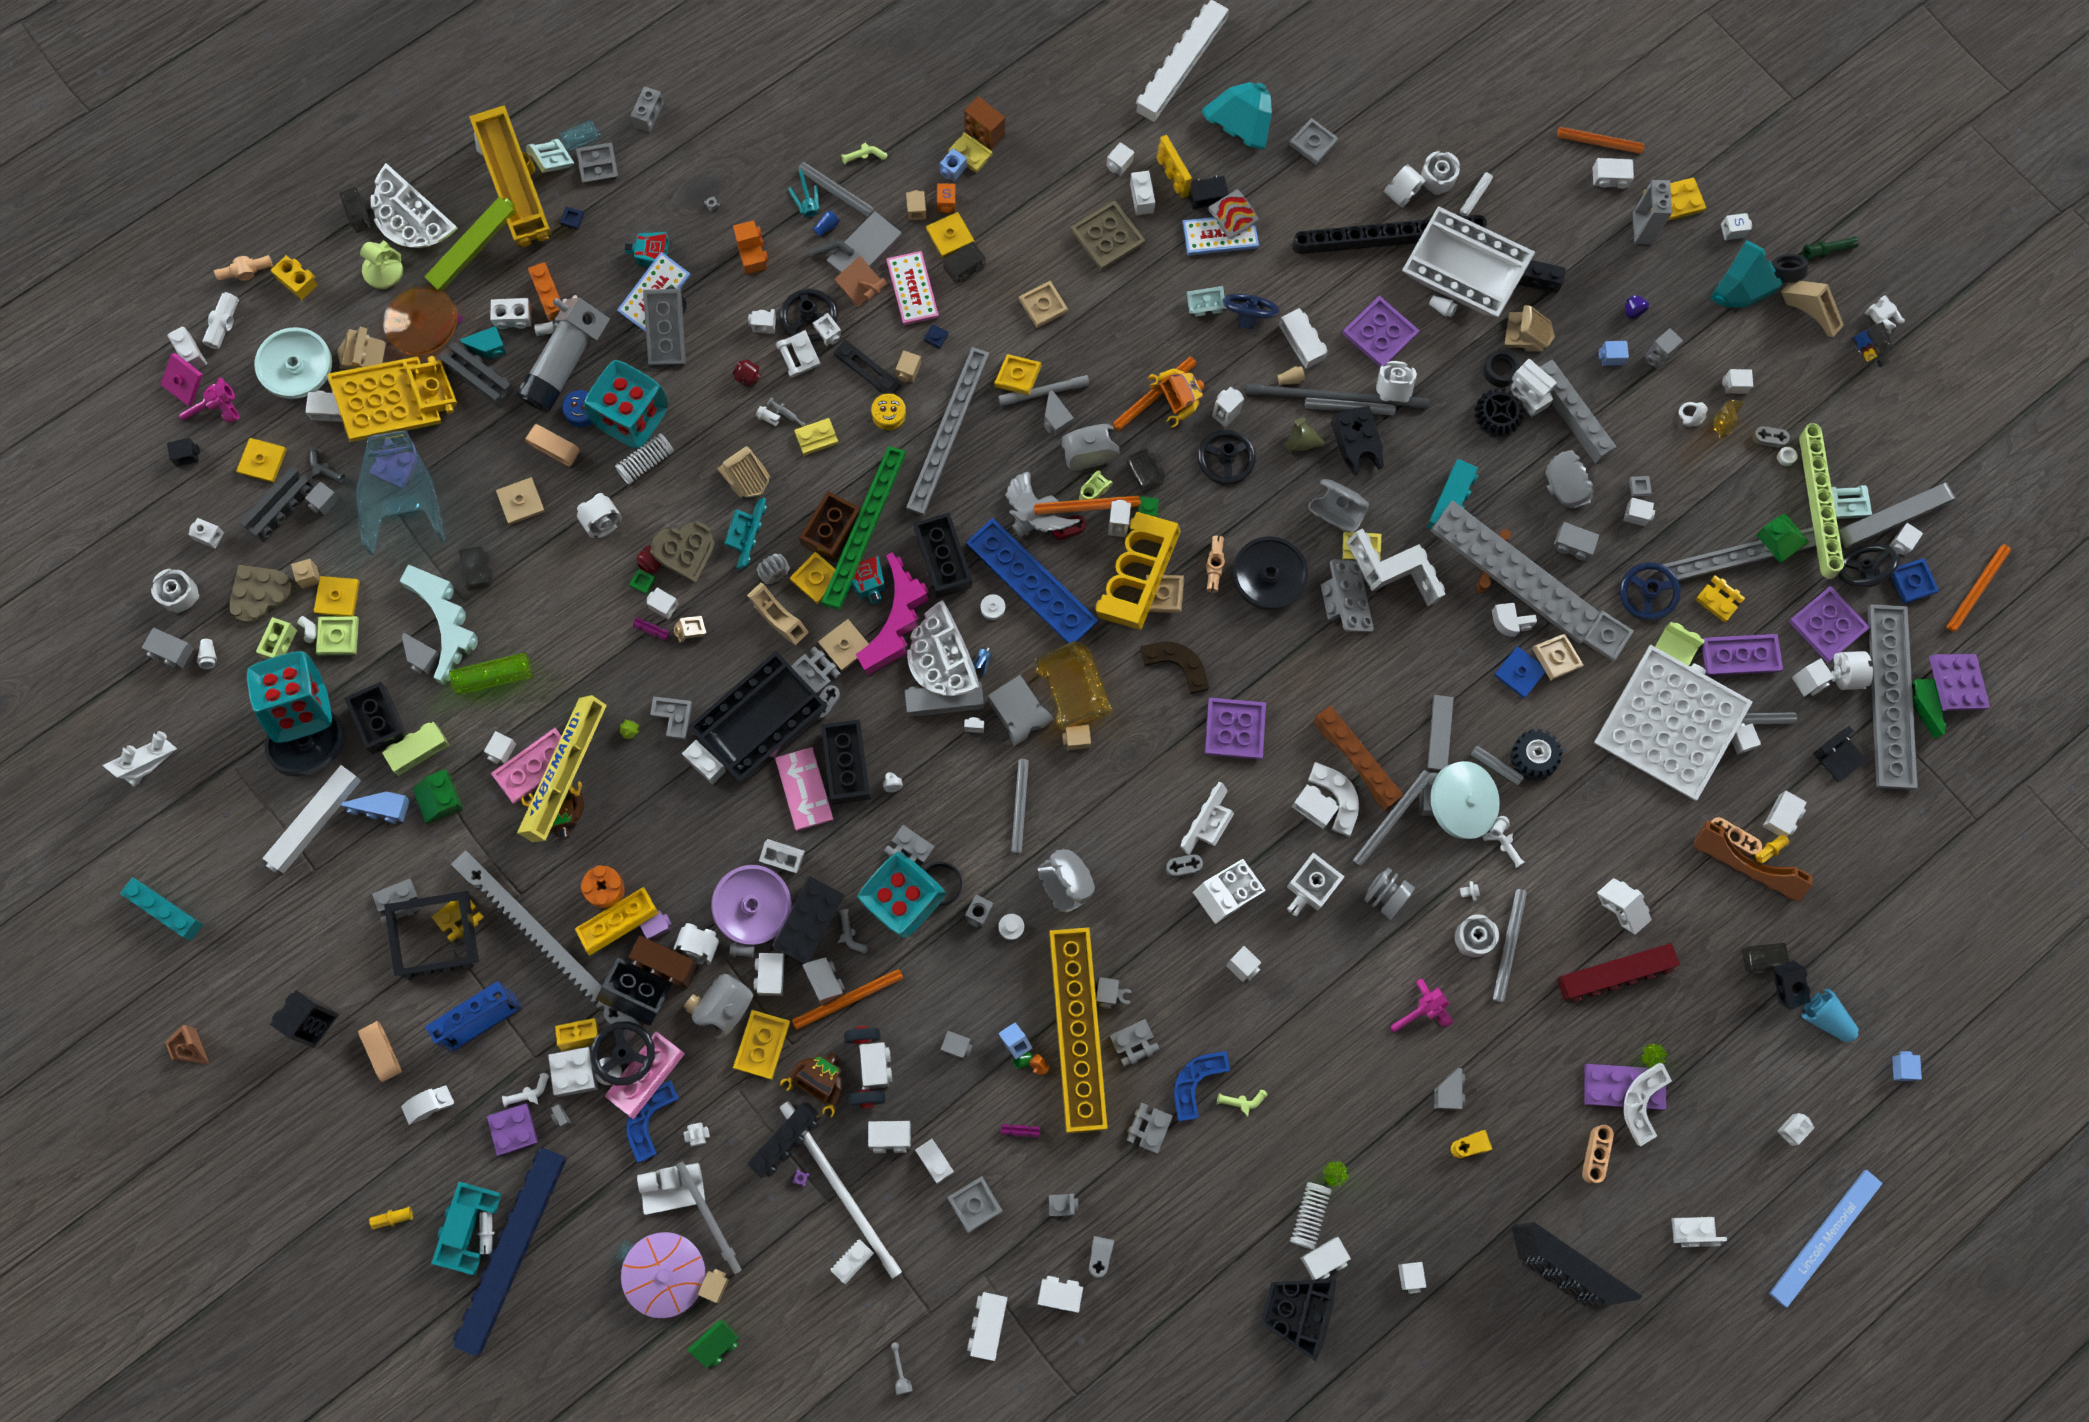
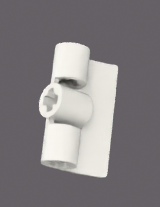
(667, 1189)

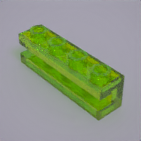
(491, 673)

